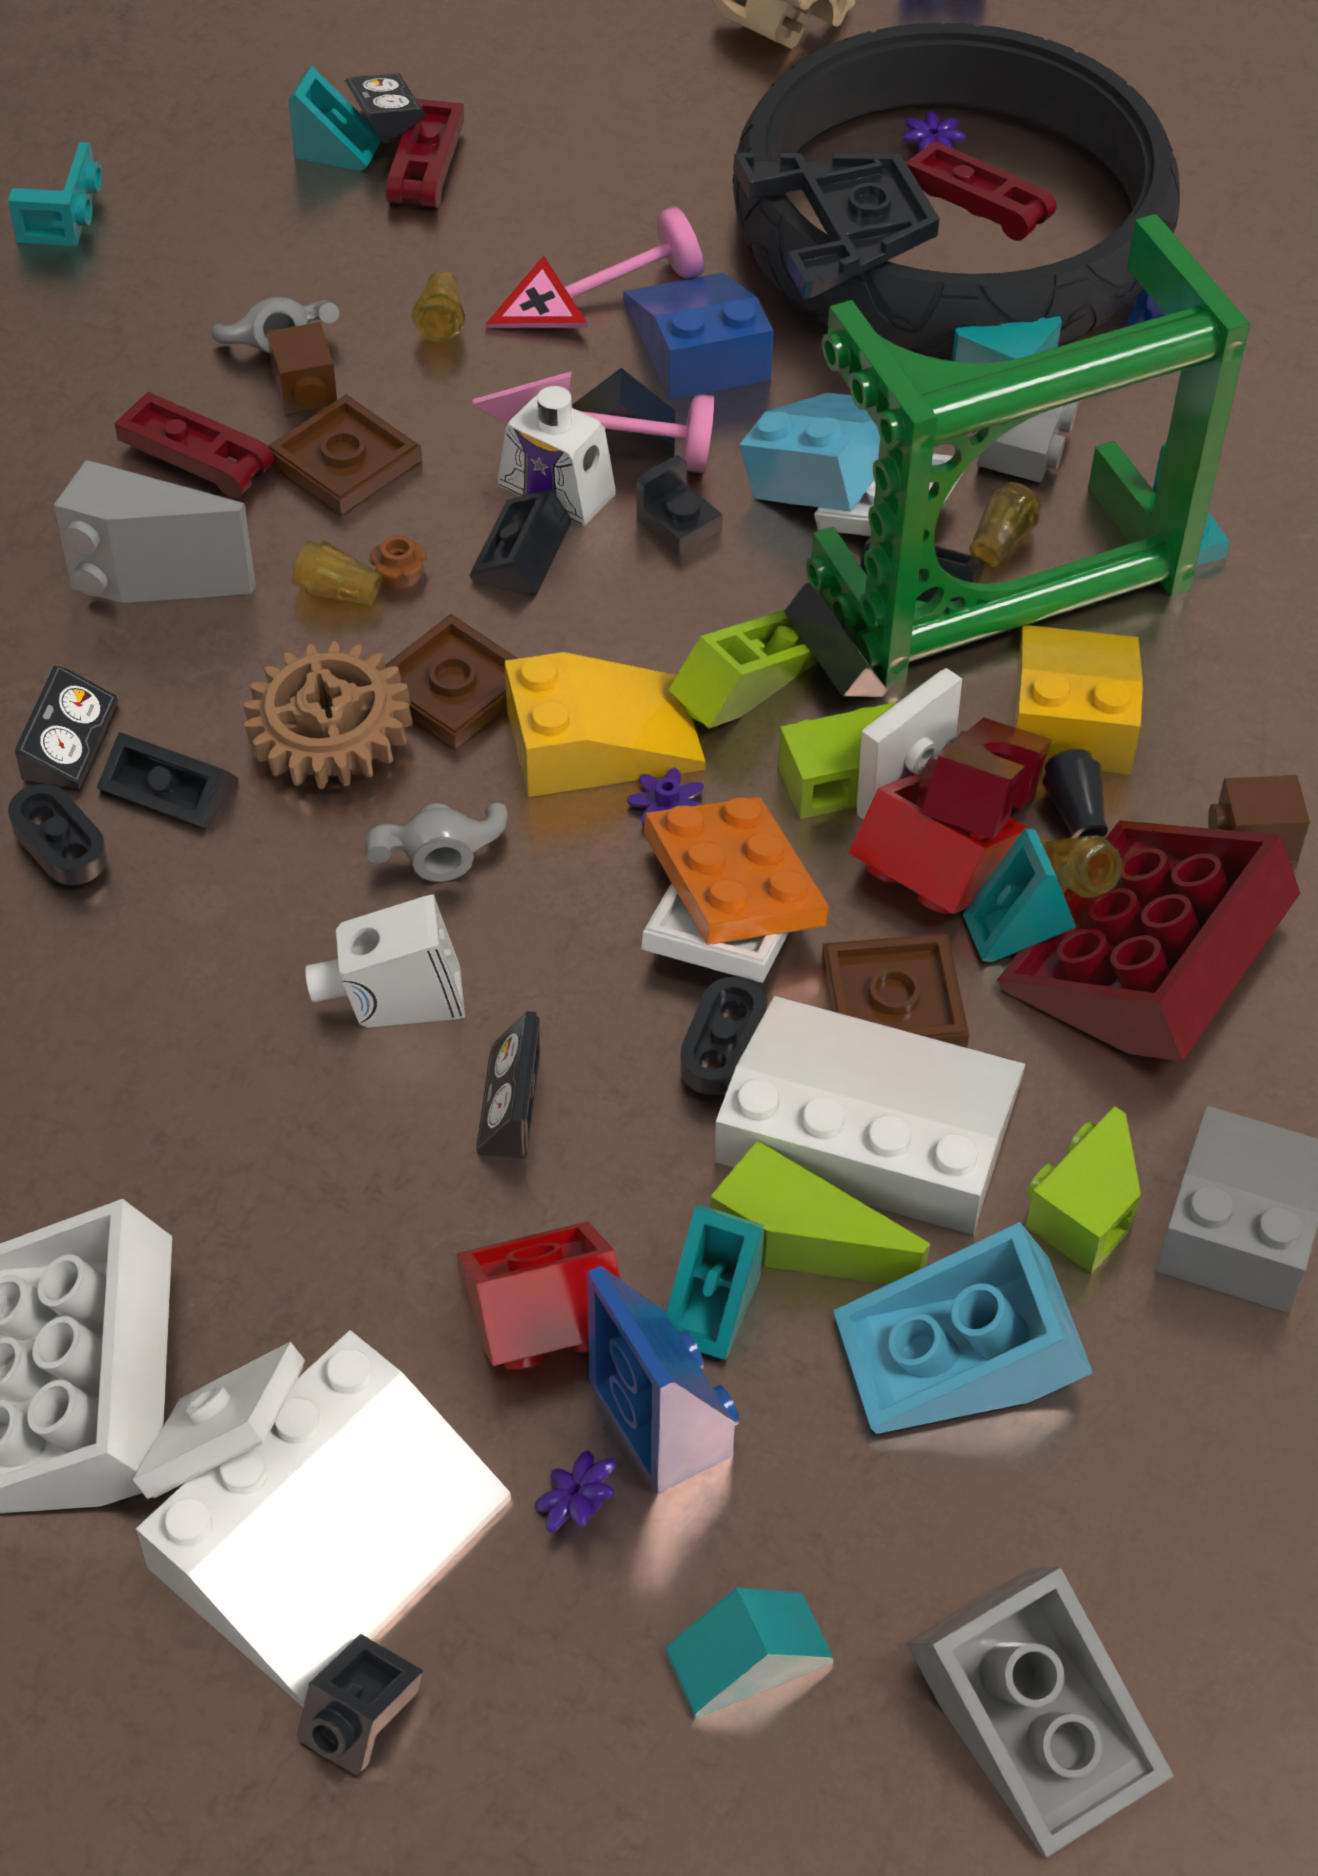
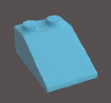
(812, 453)
(963, 1335)

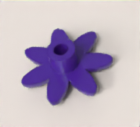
(932, 130)
(664, 793)
(576, 1493)

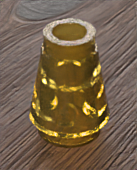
(439, 308)
(1005, 522)
(334, 574)
(1084, 864)

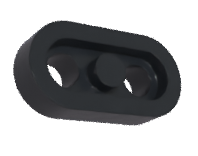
(67, 842)
(718, 1039)

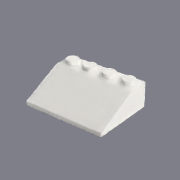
(872, 1111)
(81, 1358)
(325, 1519)

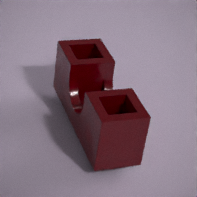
(984, 776)

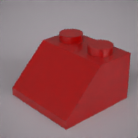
(925, 854)
(534, 1292)

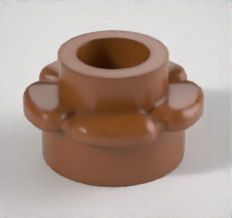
(399, 561)

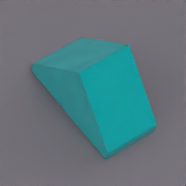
(328, 126)
(1005, 341)
(1018, 902)
(716, 1278)
(746, 1648)

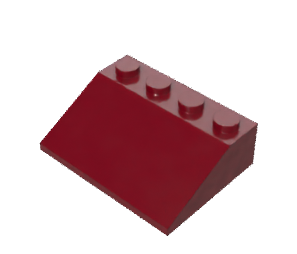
(1165, 941)

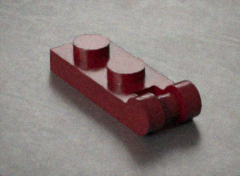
(425, 154)
(982, 189)
(194, 443)

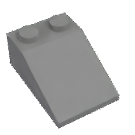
(151, 538)
(1245, 1211)
(1041, 1707)

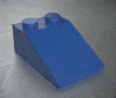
(703, 334)
(655, 1385)

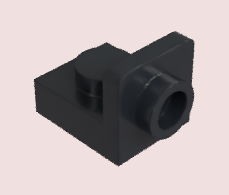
(673, 508)
(355, 1701)

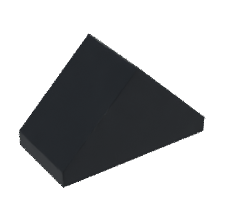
(627, 397)

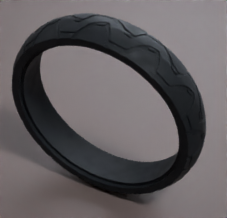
(977, 70)

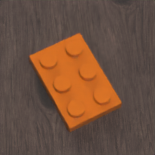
(735, 870)

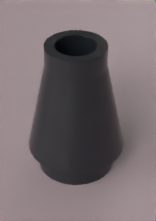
(1077, 791)

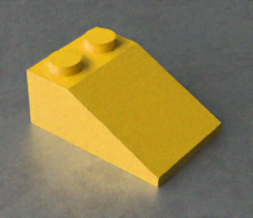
(1081, 693)
(595, 723)

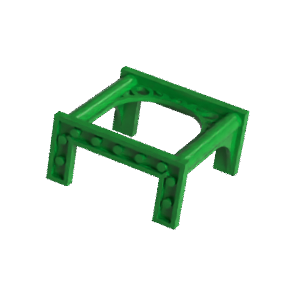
(939, 401)

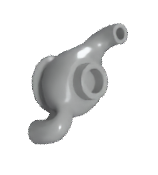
(271, 315)
(437, 840)

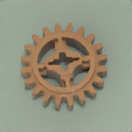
(291, 724)

